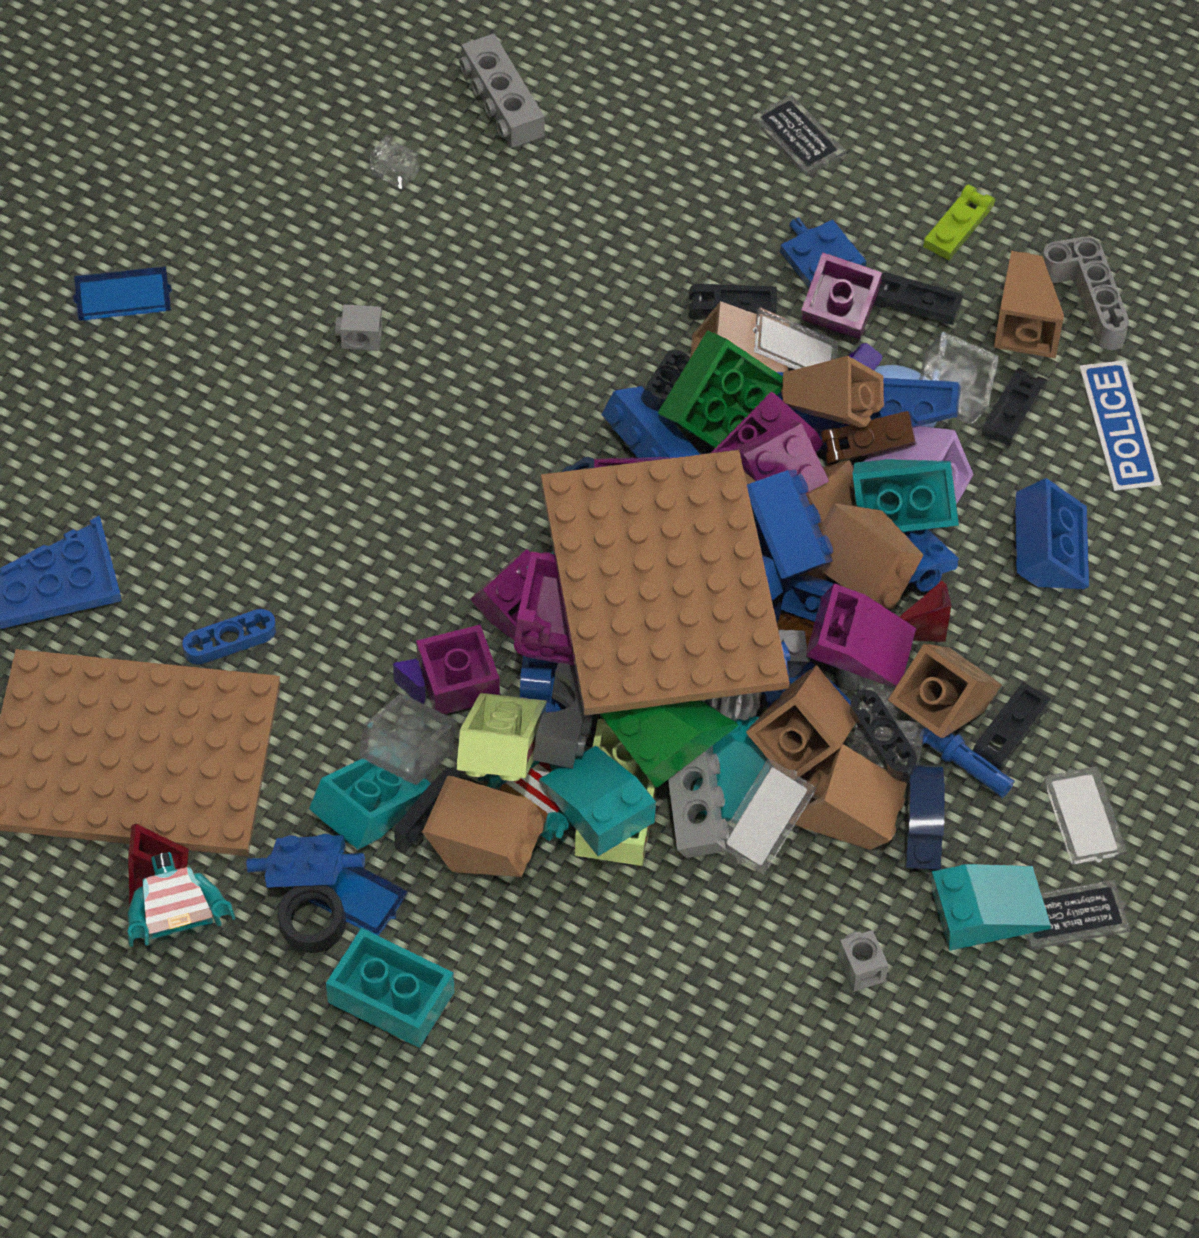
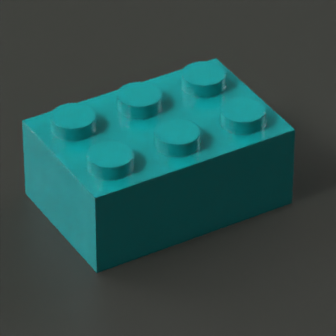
(390, 987)

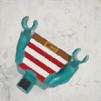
(531, 789)
(173, 902)

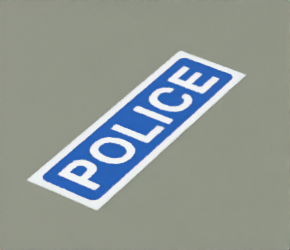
(1120, 425)

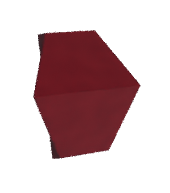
(930, 615)
(145, 845)

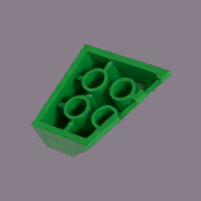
(718, 389)
(668, 735)

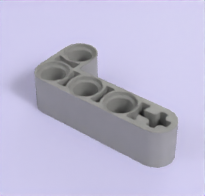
(1086, 263)

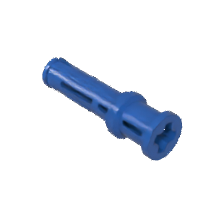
(954, 749)

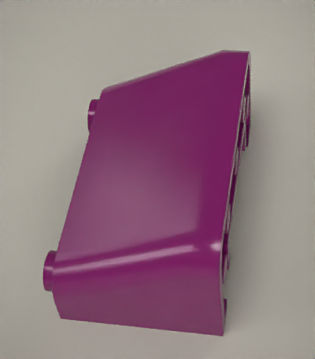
(541, 616)

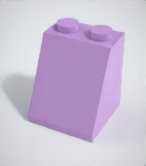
(935, 445)

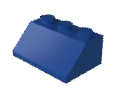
(789, 523)
(1051, 537)

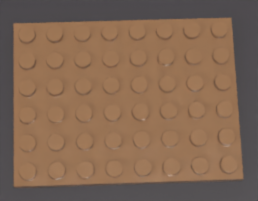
(663, 582)
(134, 743)

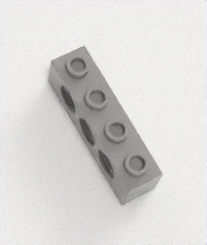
(502, 91)
(710, 834)

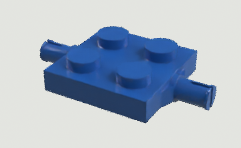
(806, 249)
(305, 861)

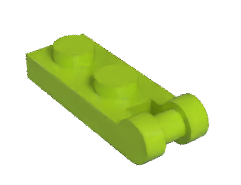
(958, 223)

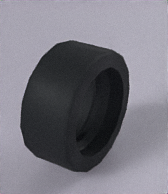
(318, 941)

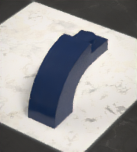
(925, 817)

